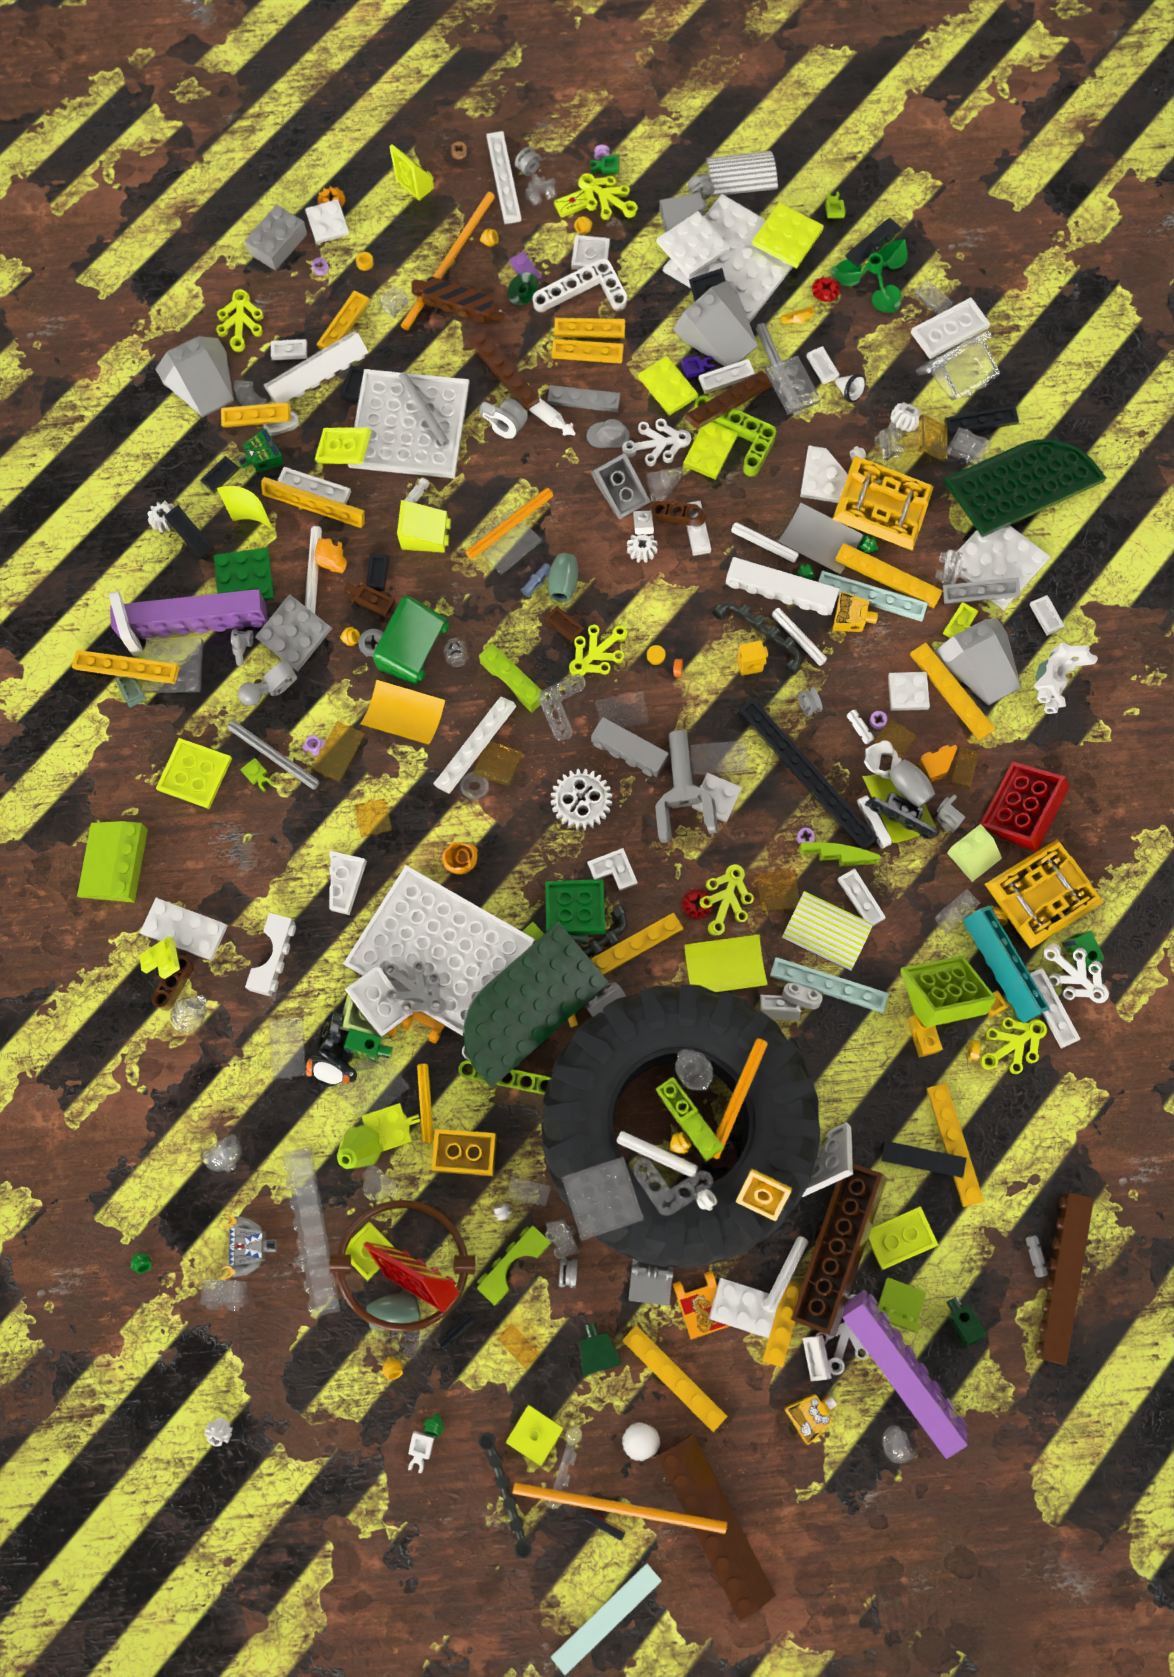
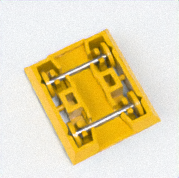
(881, 506)
(1044, 893)

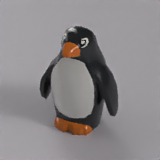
(330, 1069)

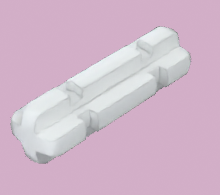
(417, 491)
(860, 726)

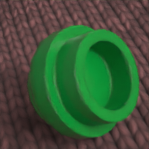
(868, 544)
(806, 572)
(140, 1262)
(433, 1425)

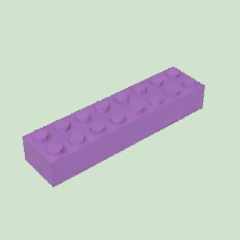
(195, 614)
(905, 1373)

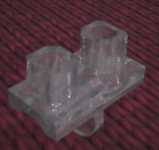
(538, 188)
(887, 441)
(952, 567)
(562, 1237)

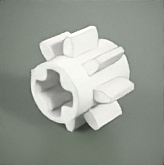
(218, 1431)

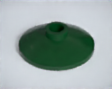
(522, 288)

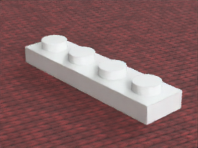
(315, 485)
(1056, 1017)

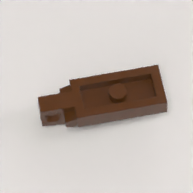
(370, 598)

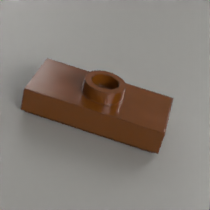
(564, 624)

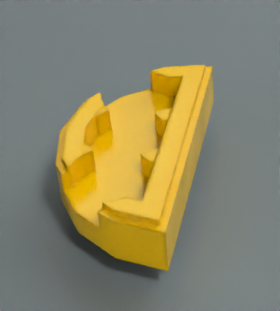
(798, 316)

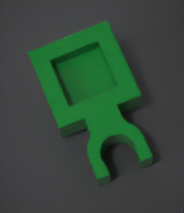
(608, 165)

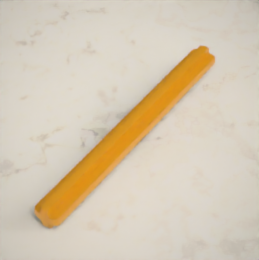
(509, 523)
(740, 1092)

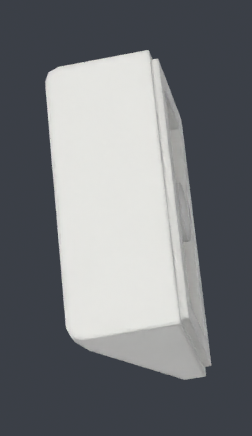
(778, 1008)

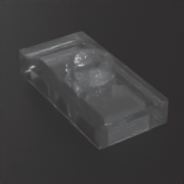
(933, 297)
(528, 1191)

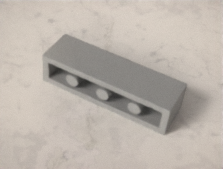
(629, 747)

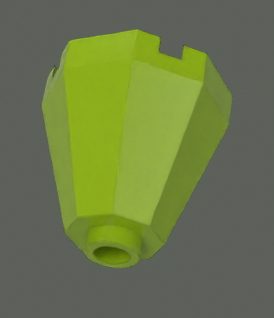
(359, 1147)

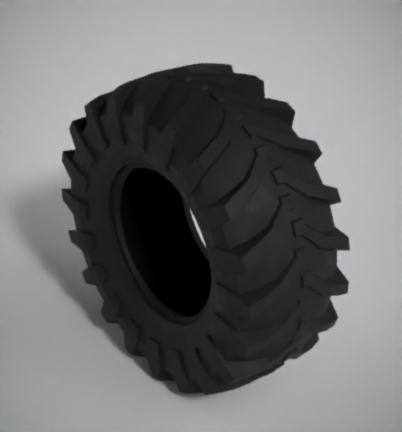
(650, 1032)

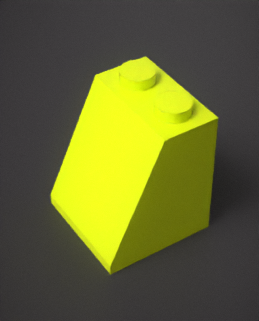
(422, 528)

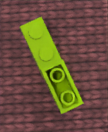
(689, 1119)

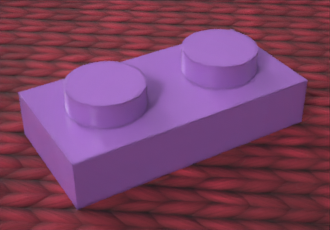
(522, 264)

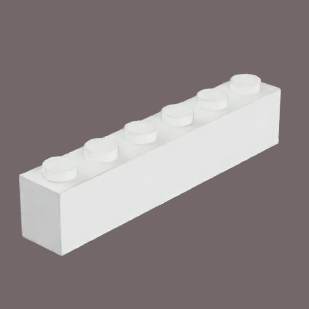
(316, 368)
(782, 586)

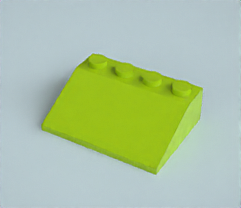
(113, 861)
(946, 991)

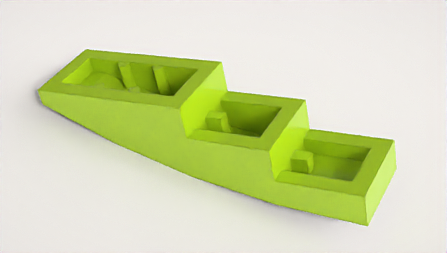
(846, 854)

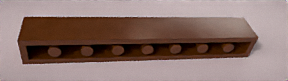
(1064, 1279)

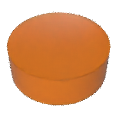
(678, 668)

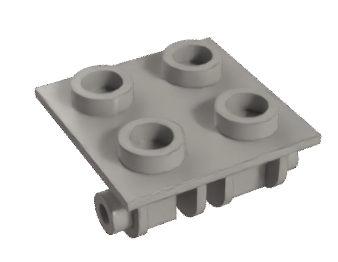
(650, 1283)

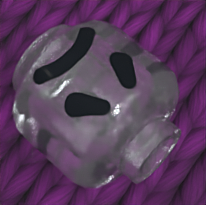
(456, 652)

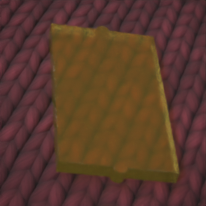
(338, 751)

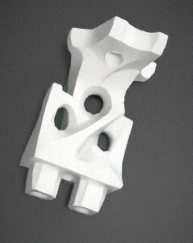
(1052, 672)

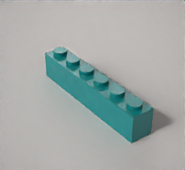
(1006, 964)

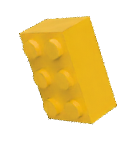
(464, 1152)

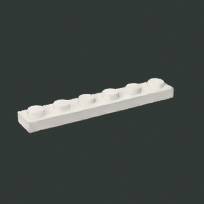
(503, 177)
(474, 745)

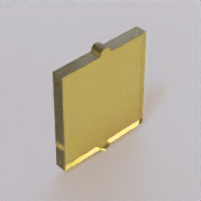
(897, 736)
(373, 817)

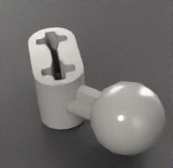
(275, 683)

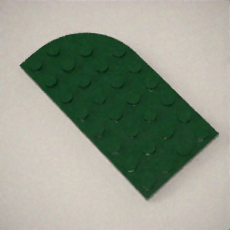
(1022, 482)
(528, 1003)

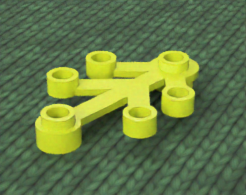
(590, 184)
(238, 318)
(596, 653)
(727, 897)
(1016, 1042)

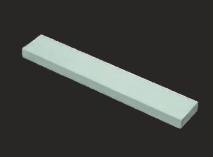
(877, 597)
(829, 985)
(605, 1618)

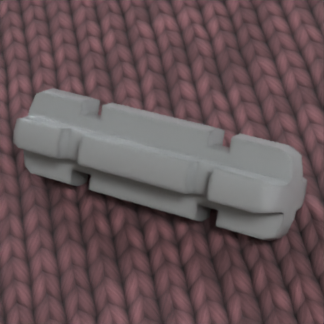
(1036, 1256)

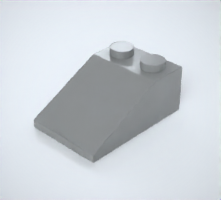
(620, 486)

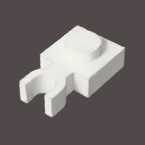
(421, 1448)

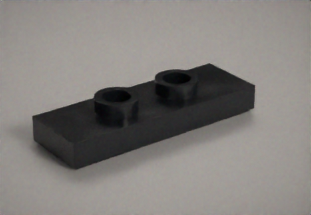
(188, 532)

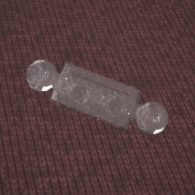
(573, 1437)

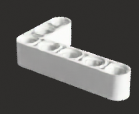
(583, 285)

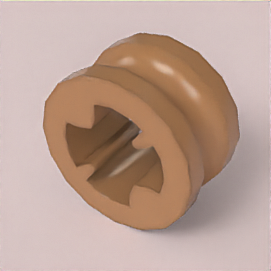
(459, 155)

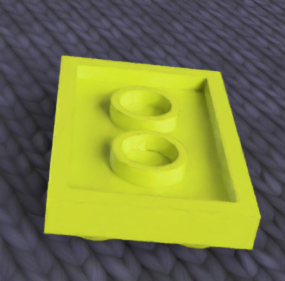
(668, 385)
(343, 445)
(710, 449)
(901, 1238)

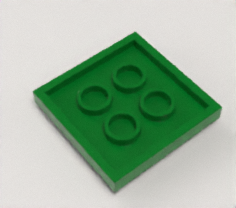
(245, 572)
(576, 906)

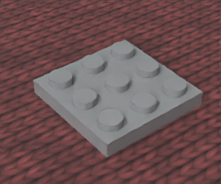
(293, 632)

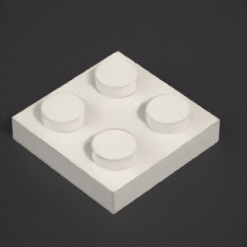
(327, 221)
(589, 250)
(908, 691)
(723, 793)

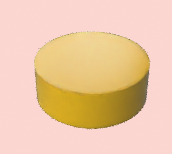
(364, 261)
(656, 655)
(974, 1050)

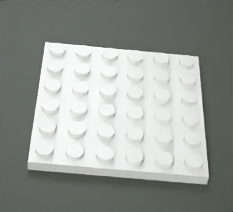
(745, 266)
(400, 434)

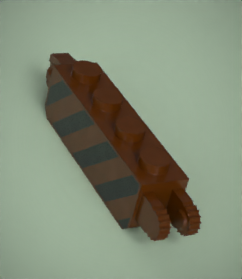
(458, 299)

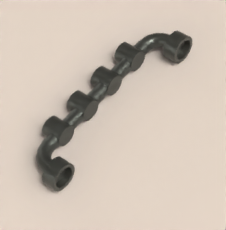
(771, 634)
(612, 936)
(523, 1547)

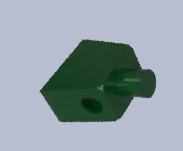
(969, 1331)
(597, 1351)

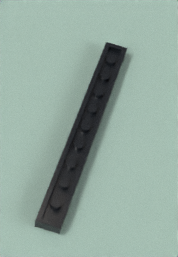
(808, 775)

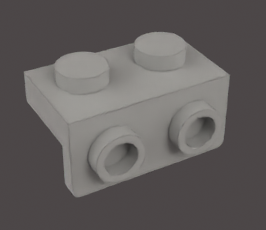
(948, 815)
(607, 995)

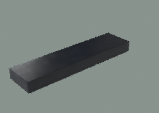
(982, 420)
(924, 1159)

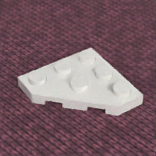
(822, 476)
(833, 1159)

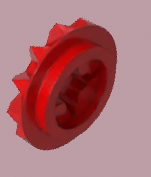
(826, 295)
(690, 909)

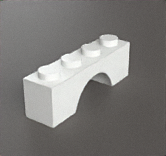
(264, 978)

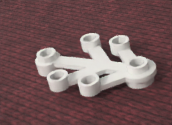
(659, 442)
(1077, 976)
(846, 1333)

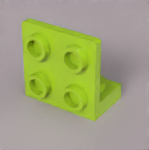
(902, 1304)

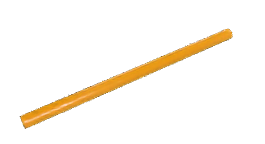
(417, 307)
(620, 1508)

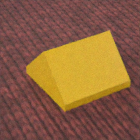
(763, 1194)

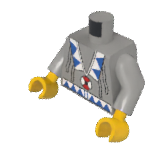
(246, 1246)

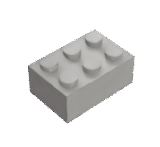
(276, 237)

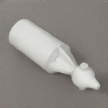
(552, 417)

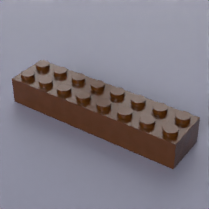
(839, 1250)

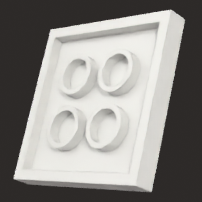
(693, 244)

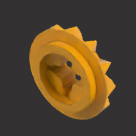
(335, 192)

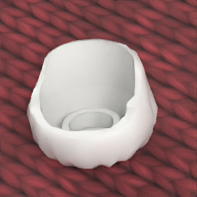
(641, 1441)

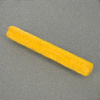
(425, 1103)

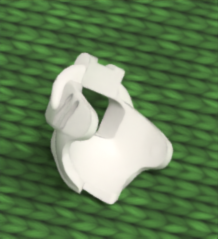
(873, 757)

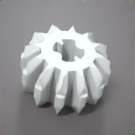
(905, 417)
(156, 516)
(642, 553)

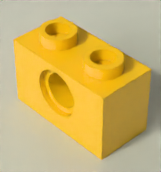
(751, 657)
(925, 1039)

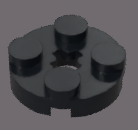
(330, 1033)

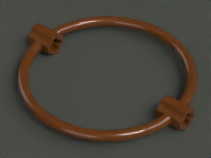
(341, 1265)

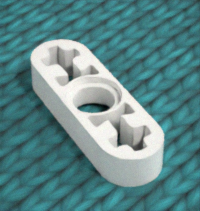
(874, 823)

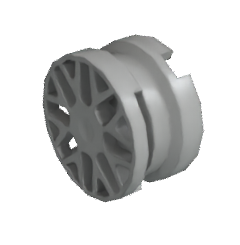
(528, 162)
(701, 184)
(809, 701)
(570, 1273)

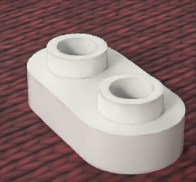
(802, 996)

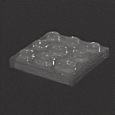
(180, 651)
(602, 1198)

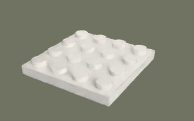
(1001, 557)

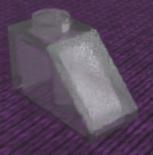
(663, 483)

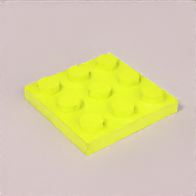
(787, 235)
(194, 773)

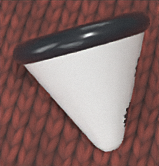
(852, 386)

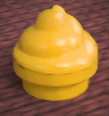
(583, 225)
(489, 237)
(350, 636)
(1001, 916)
(680, 1143)
(392, 1368)

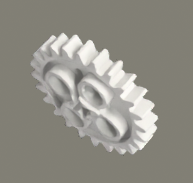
(595, 808)

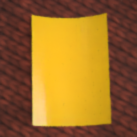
(404, 712)

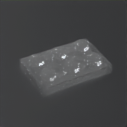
(792, 385)

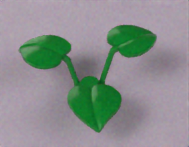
(893, 255)

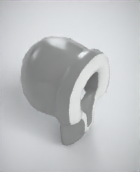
(507, 418)

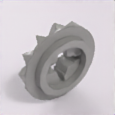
(366, 639)

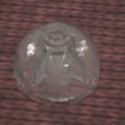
(223, 1154)

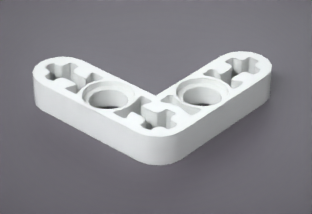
(126, 633)

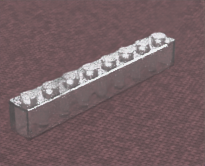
(311, 1232)

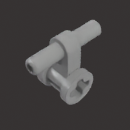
(239, 642)

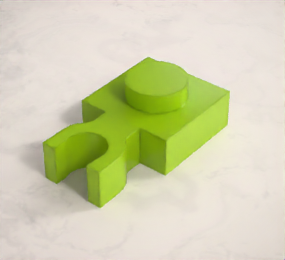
(834, 207)
(255, 773)

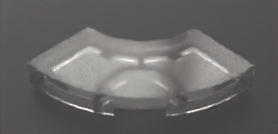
(246, 394)

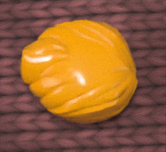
(330, 556)
(460, 857)

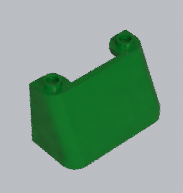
(409, 640)

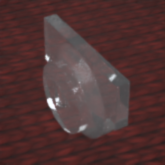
(378, 1185)

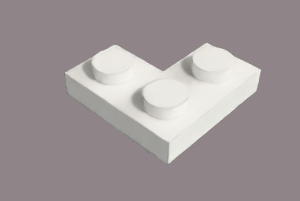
(616, 864)

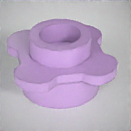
(312, 739)

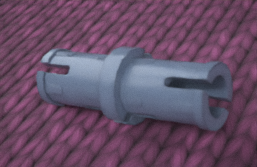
(536, 580)

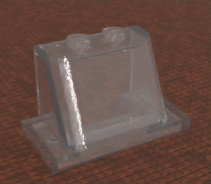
(963, 367)

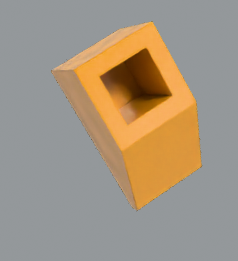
(937, 764)

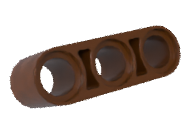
(672, 508)
(172, 993)

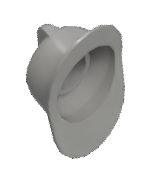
(608, 434)

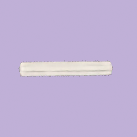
(765, 542)
(799, 636)
(656, 1154)
(785, 1274)

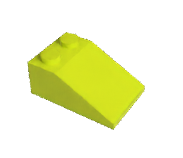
(411, 174)

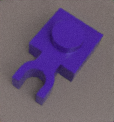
(694, 366)

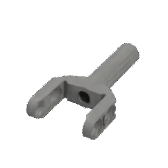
(684, 791)

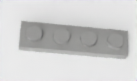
(583, 398)
(981, 590)

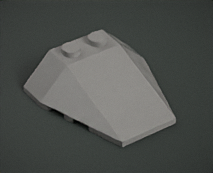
(718, 326)
(198, 374)
(982, 660)

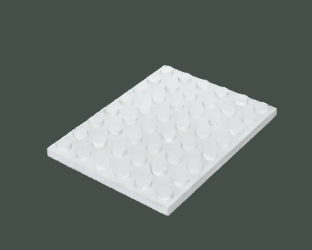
(446, 934)

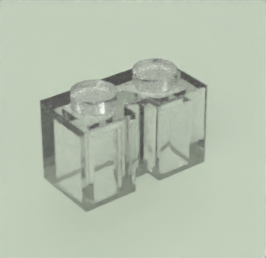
(969, 446)
(951, 915)
(224, 1293)

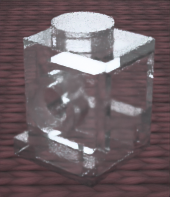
(393, 301)

